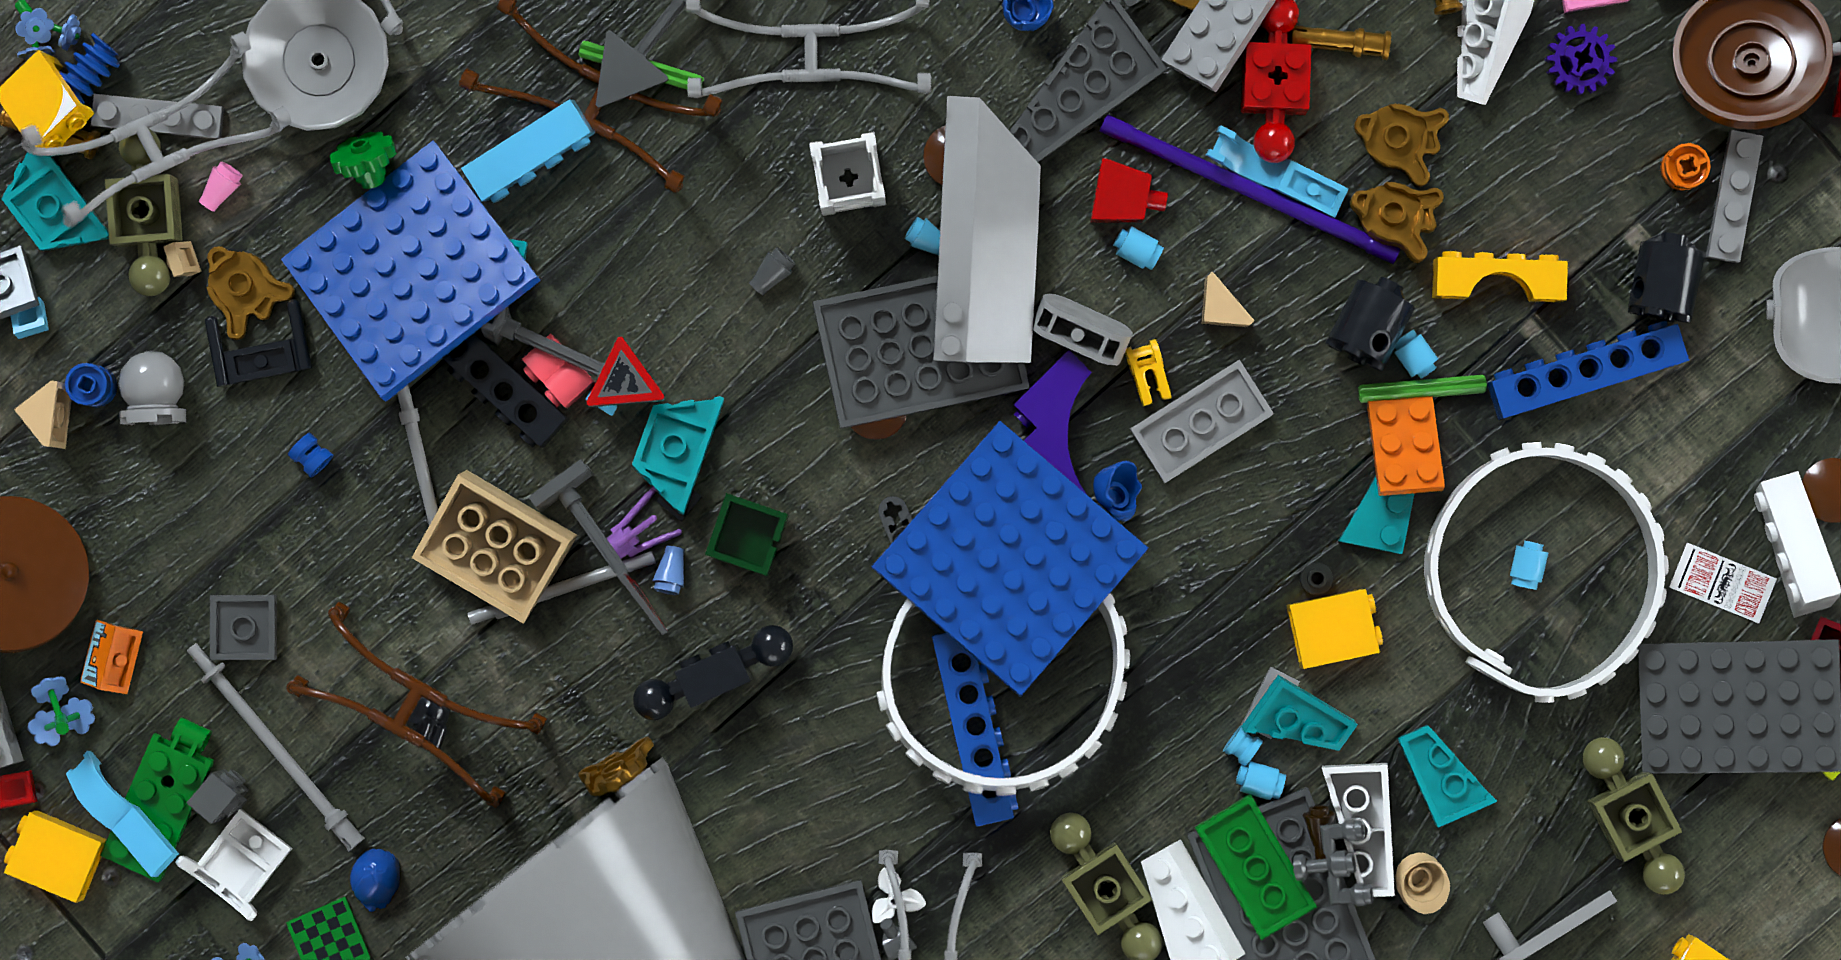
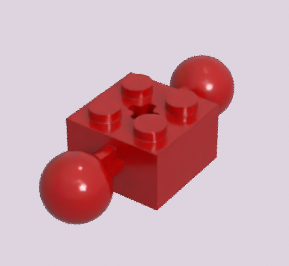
(1292, 62)

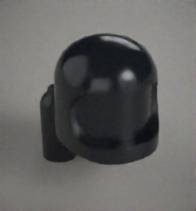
(430, 721)

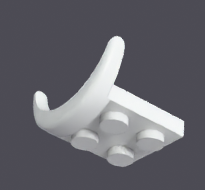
(239, 862)

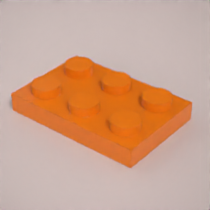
(1405, 446)

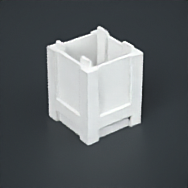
(830, 163)

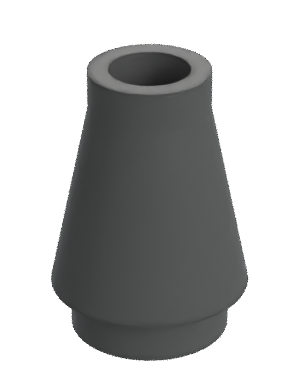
(773, 269)

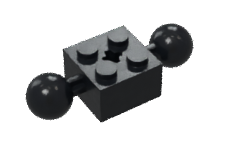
(714, 675)

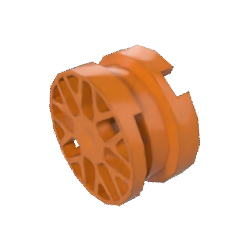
(1685, 166)

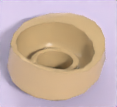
(1422, 883)

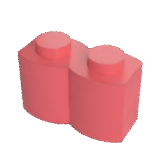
(564, 381)

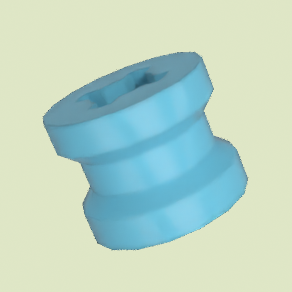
(1242, 746)

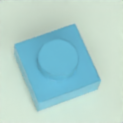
(30, 321)

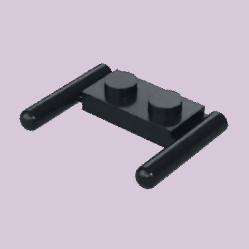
(260, 360)

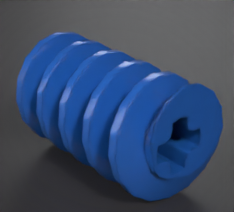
(89, 67)

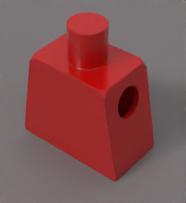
(1124, 194)

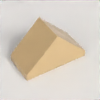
(1221, 306)

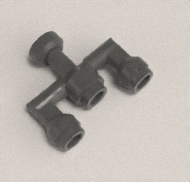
(1337, 864)

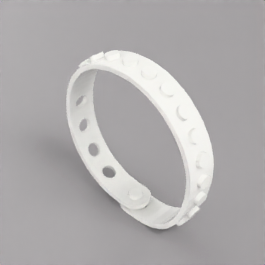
(1492, 663)
(1008, 786)

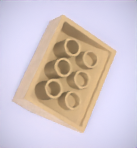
(494, 545)

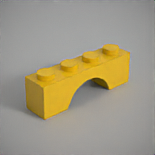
(1541, 279)

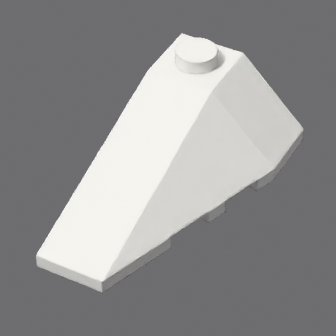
(1487, 40)

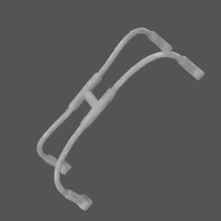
(811, 72)
(140, 126)
(970, 860)

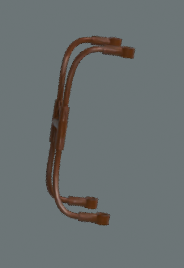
(674, 180)
(417, 689)

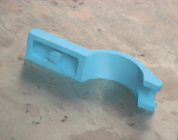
(1283, 177)
(121, 816)

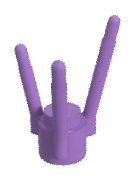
(625, 540)

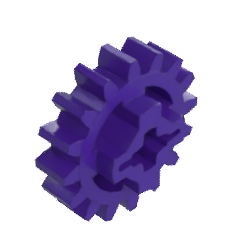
(1568, 55)

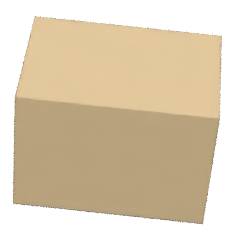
(48, 414)

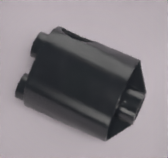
(1666, 278)
(1371, 323)

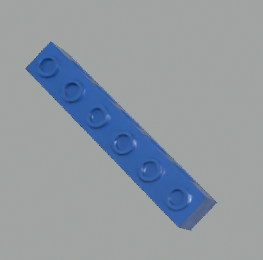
(1668, 352)
(984, 809)

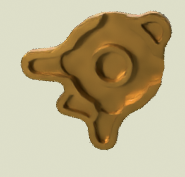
(1401, 136)
(1398, 215)
(242, 287)
(616, 769)

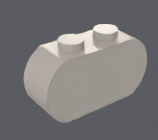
(1081, 329)

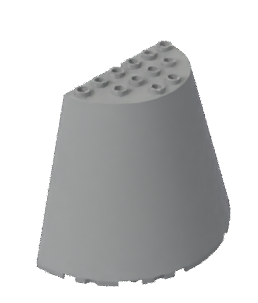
(606, 889)

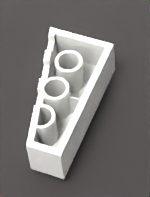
(1797, 544)
(1363, 794)
(1186, 908)

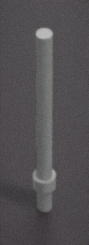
(409, 418)
(568, 585)

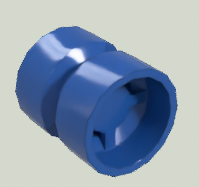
(91, 385)

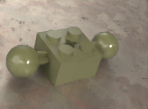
(162, 225)
(1654, 824)
(1072, 835)

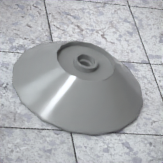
(282, 54)

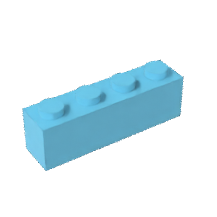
(528, 151)

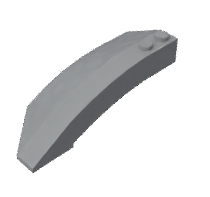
(985, 240)

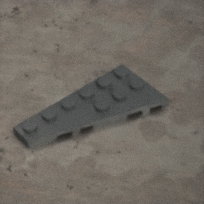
(1090, 80)

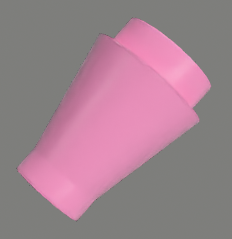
(220, 185)

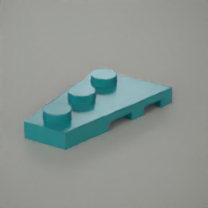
(1380, 521)
(1300, 716)
(1441, 777)

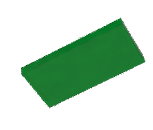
(1255, 867)

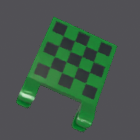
(329, 933)

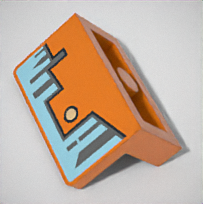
(111, 657)

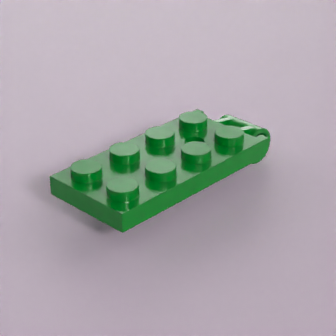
(163, 804)

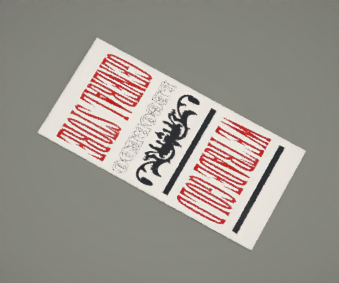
(1723, 583)

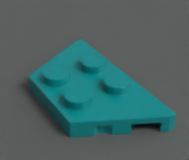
(37, 202)
(675, 447)

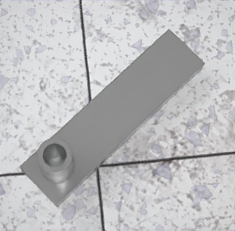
(1514, 951)

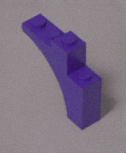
(1048, 410)

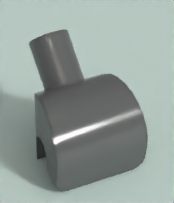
(892, 939)

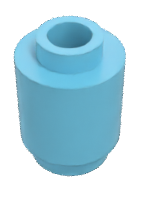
(1138, 248)
(1415, 354)
(1528, 565)
(1260, 780)

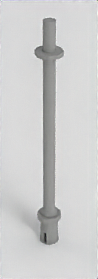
(334, 818)

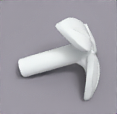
(885, 907)

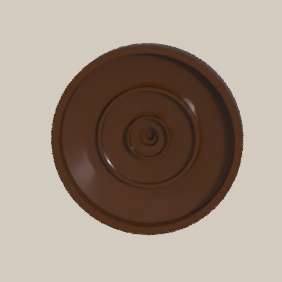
(1752, 60)
(40, 574)

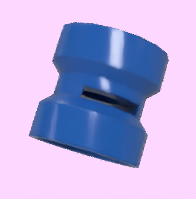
(310, 454)

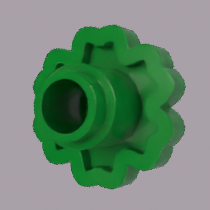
(364, 158)

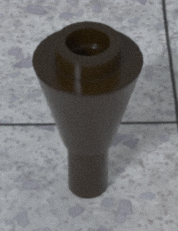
(1314, 818)

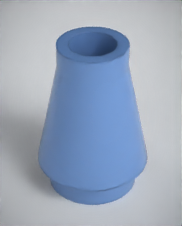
(670, 572)

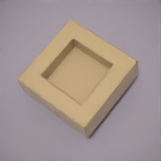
(182, 259)

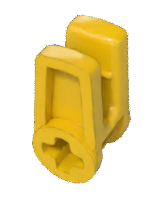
(1138, 370)

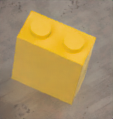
(1334, 628)
(54, 856)

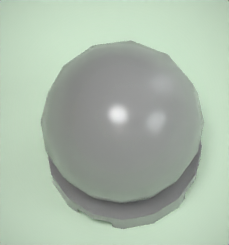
(151, 388)

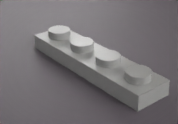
(191, 121)
(1734, 196)

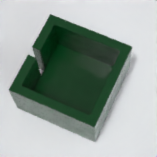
(746, 534)

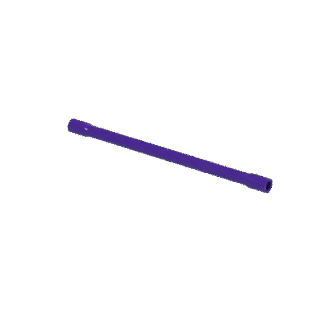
(1129, 134)

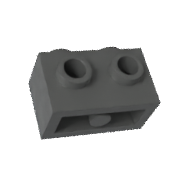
(219, 796)

